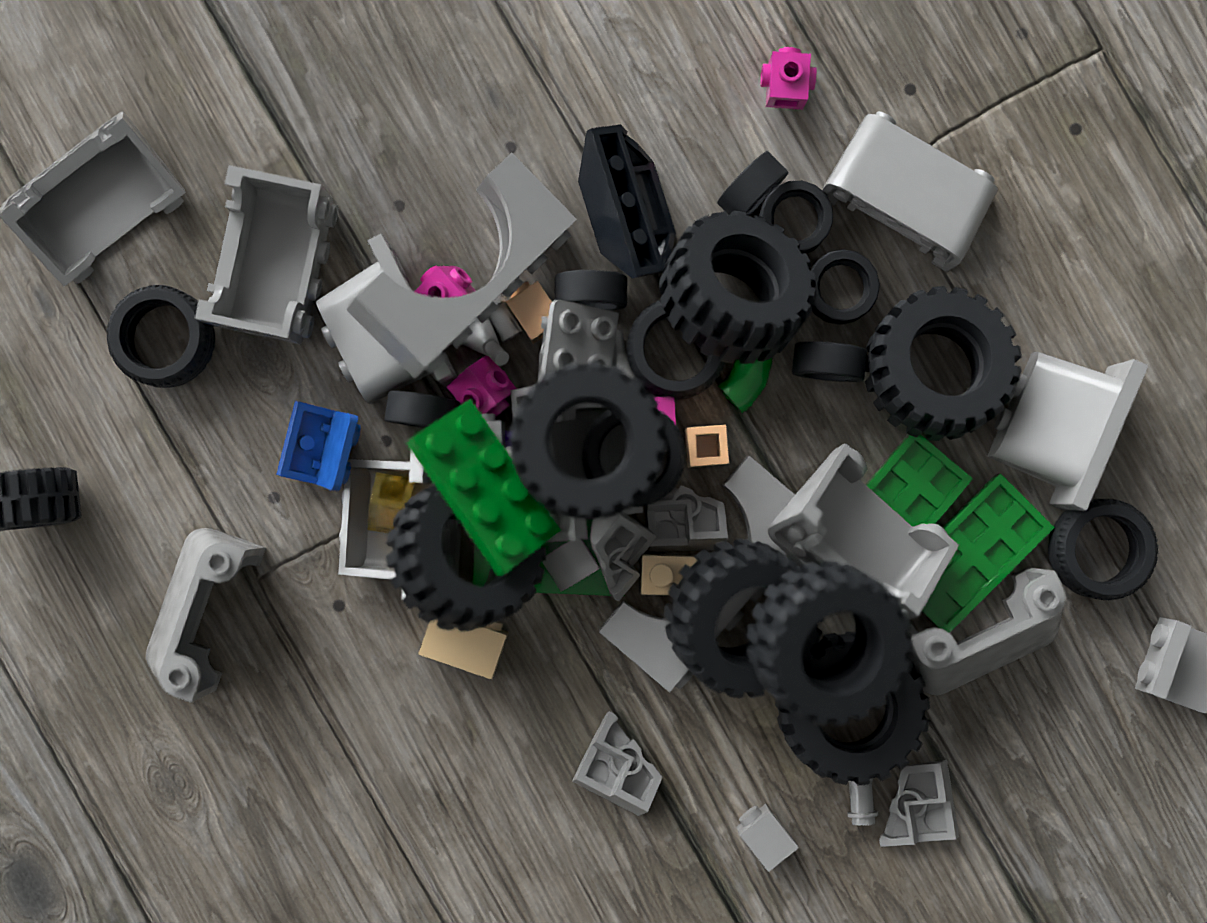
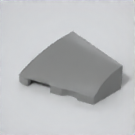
(686, 522)
(618, 546)
(617, 769)
(922, 806)

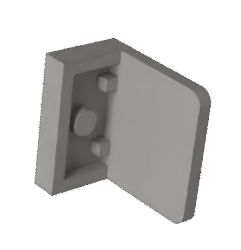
(578, 336)
(1176, 665)

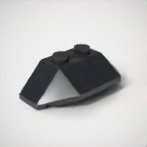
(625, 202)

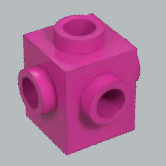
(788, 78)
(445, 282)
(485, 385)

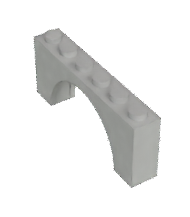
(421, 326)
(644, 635)

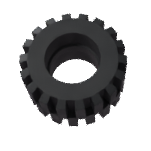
(38, 498)

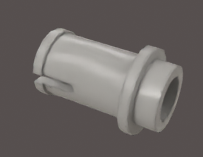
(504, 320)
(861, 804)

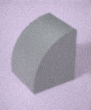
(570, 564)

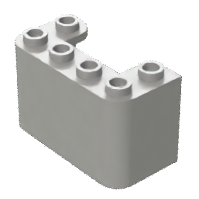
(270, 256)

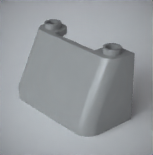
(912, 189)
(91, 199)
(849, 524)
(1033, 623)
(171, 654)

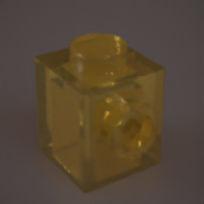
(386, 500)

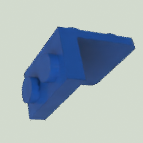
(318, 446)

